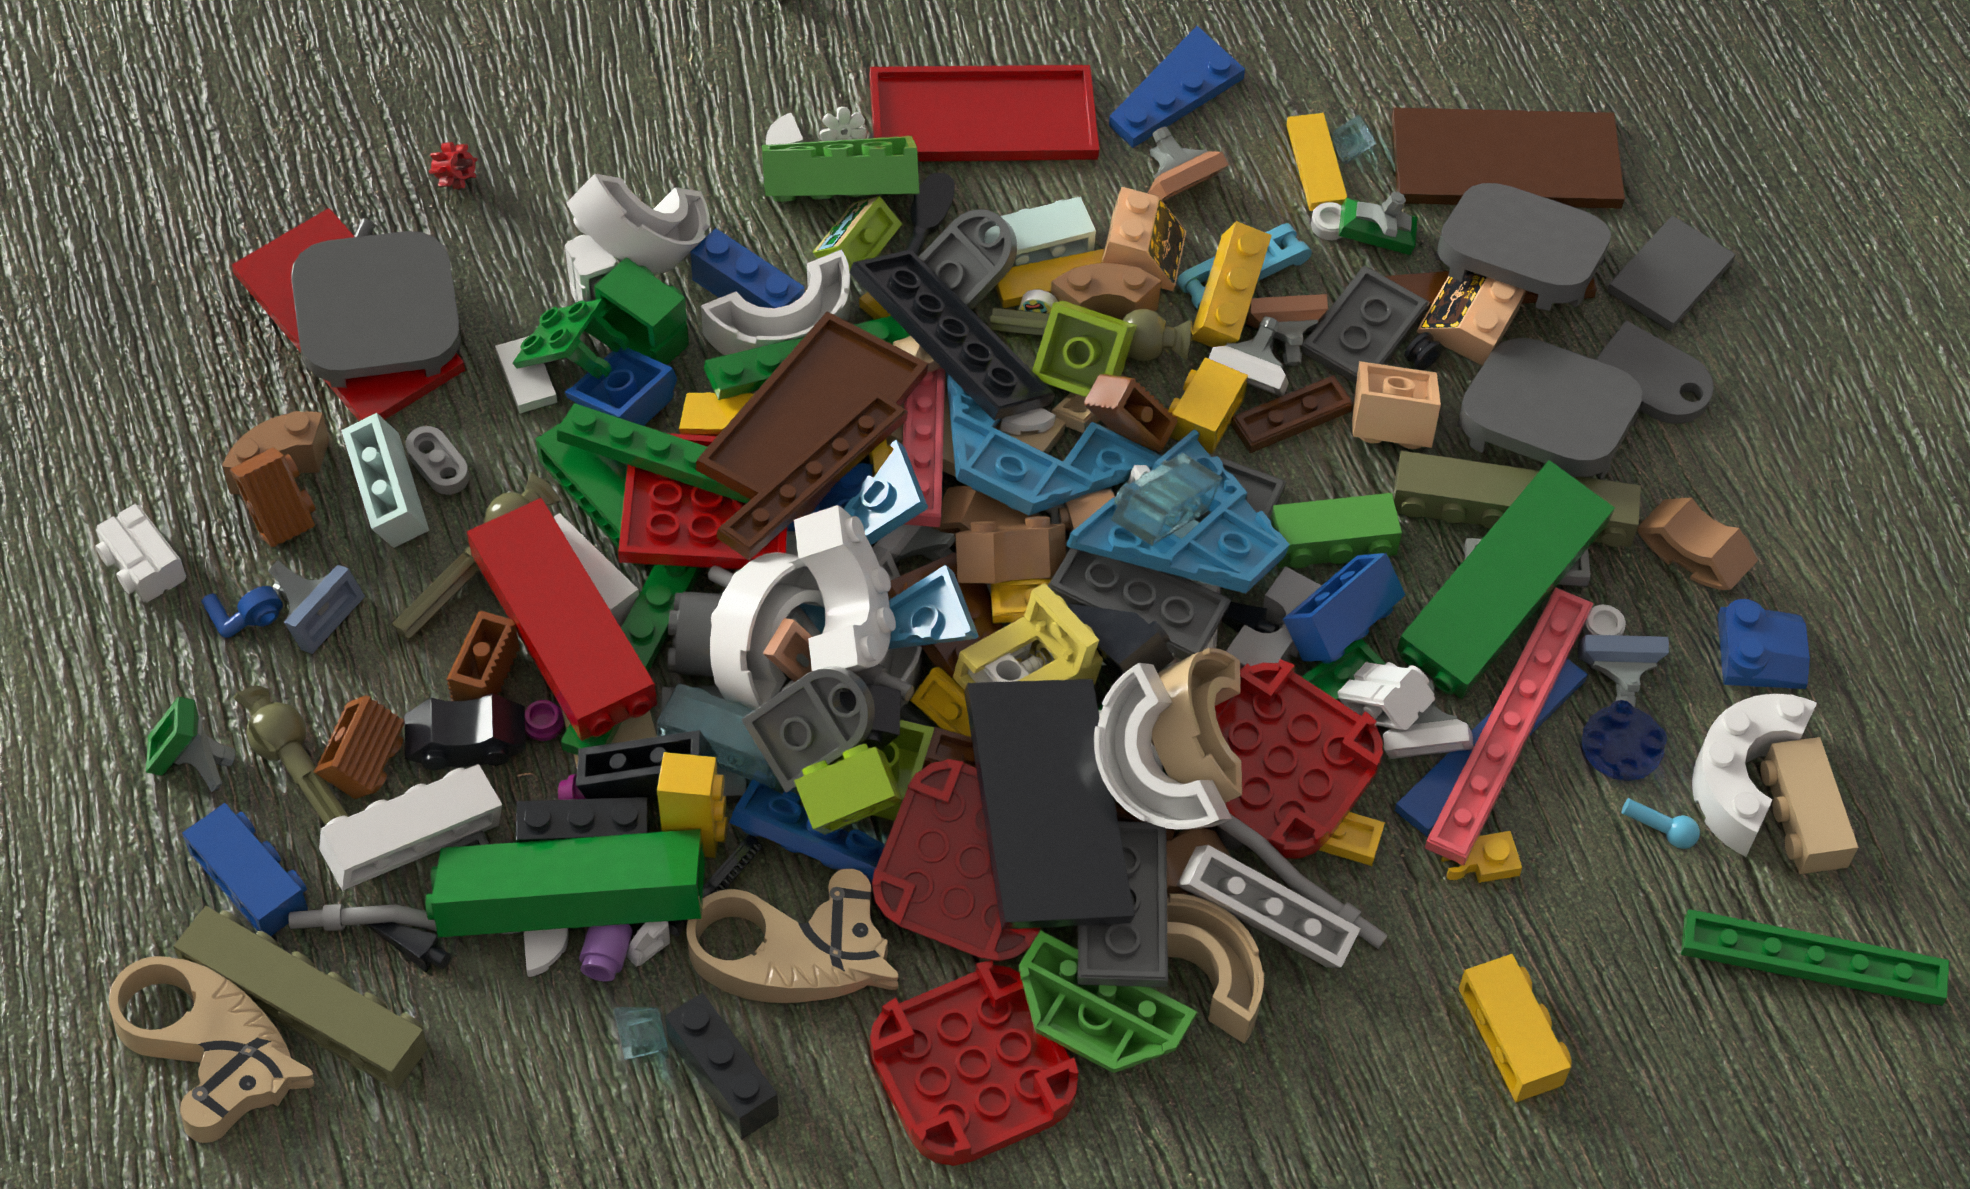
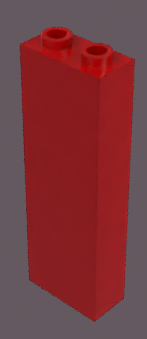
(562, 619)

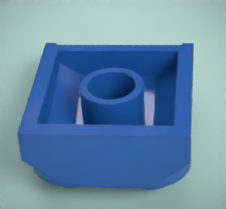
(633, 389)
(1762, 646)

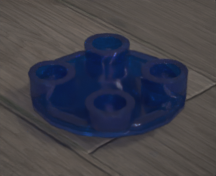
(1623, 742)

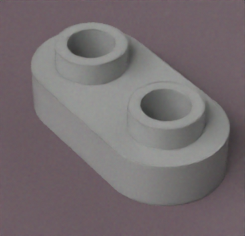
(440, 462)

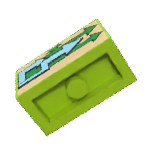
(860, 231)

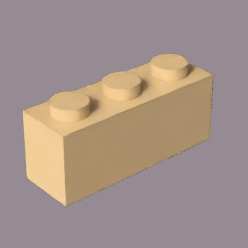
(1808, 806)

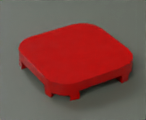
(1299, 757)
(939, 867)
(971, 1067)

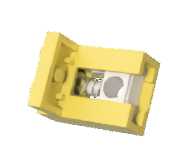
(1037, 647)

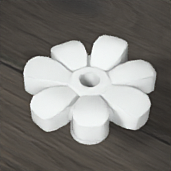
(843, 126)

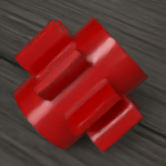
(453, 165)

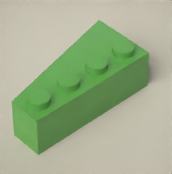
(841, 168)

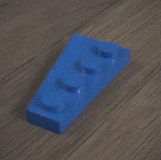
(1177, 86)
(785, 821)

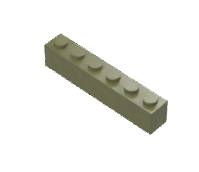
(1483, 492)
(305, 998)

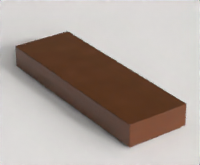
(1292, 414)

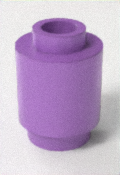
(605, 951)

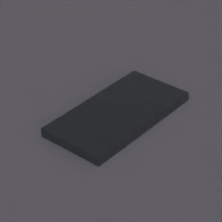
(1046, 805)

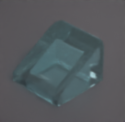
(639, 1031)

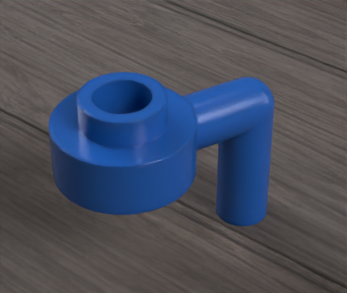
(256, 607)

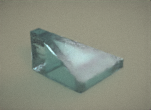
(1352, 138)

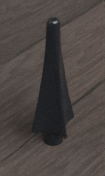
(1248, 615)
(415, 944)

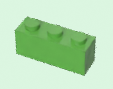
(1337, 529)

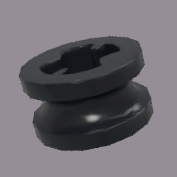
(1423, 351)

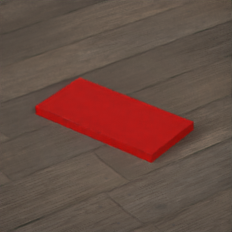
(988, 111)
(268, 279)

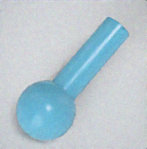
(1680, 831)

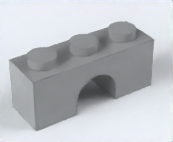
(1283, 597)

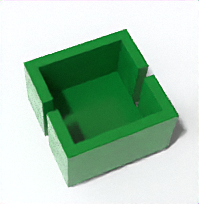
(645, 311)

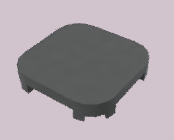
(1524, 242)
(375, 306)
(1551, 406)

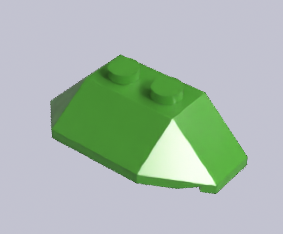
(1099, 1022)

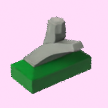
(1379, 224)
(182, 739)

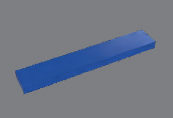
(1427, 798)

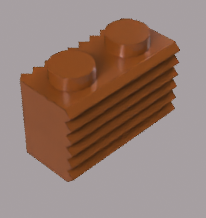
(1130, 411)
(273, 496)
(484, 658)
(361, 747)

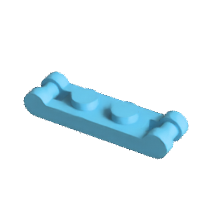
(1275, 260)

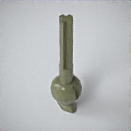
(1147, 344)
(464, 566)
(278, 734)

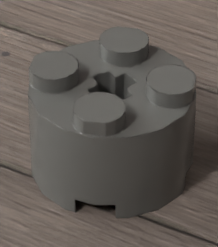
(692, 632)

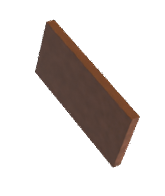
(1540, 152)
(804, 400)

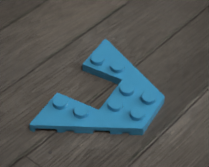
(1026, 476)
(1225, 549)
(934, 606)

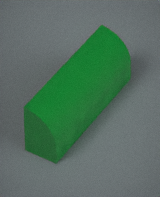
(589, 479)

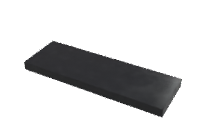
(952, 334)

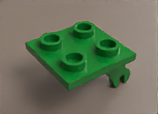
(560, 338)

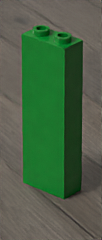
(1504, 580)
(568, 883)

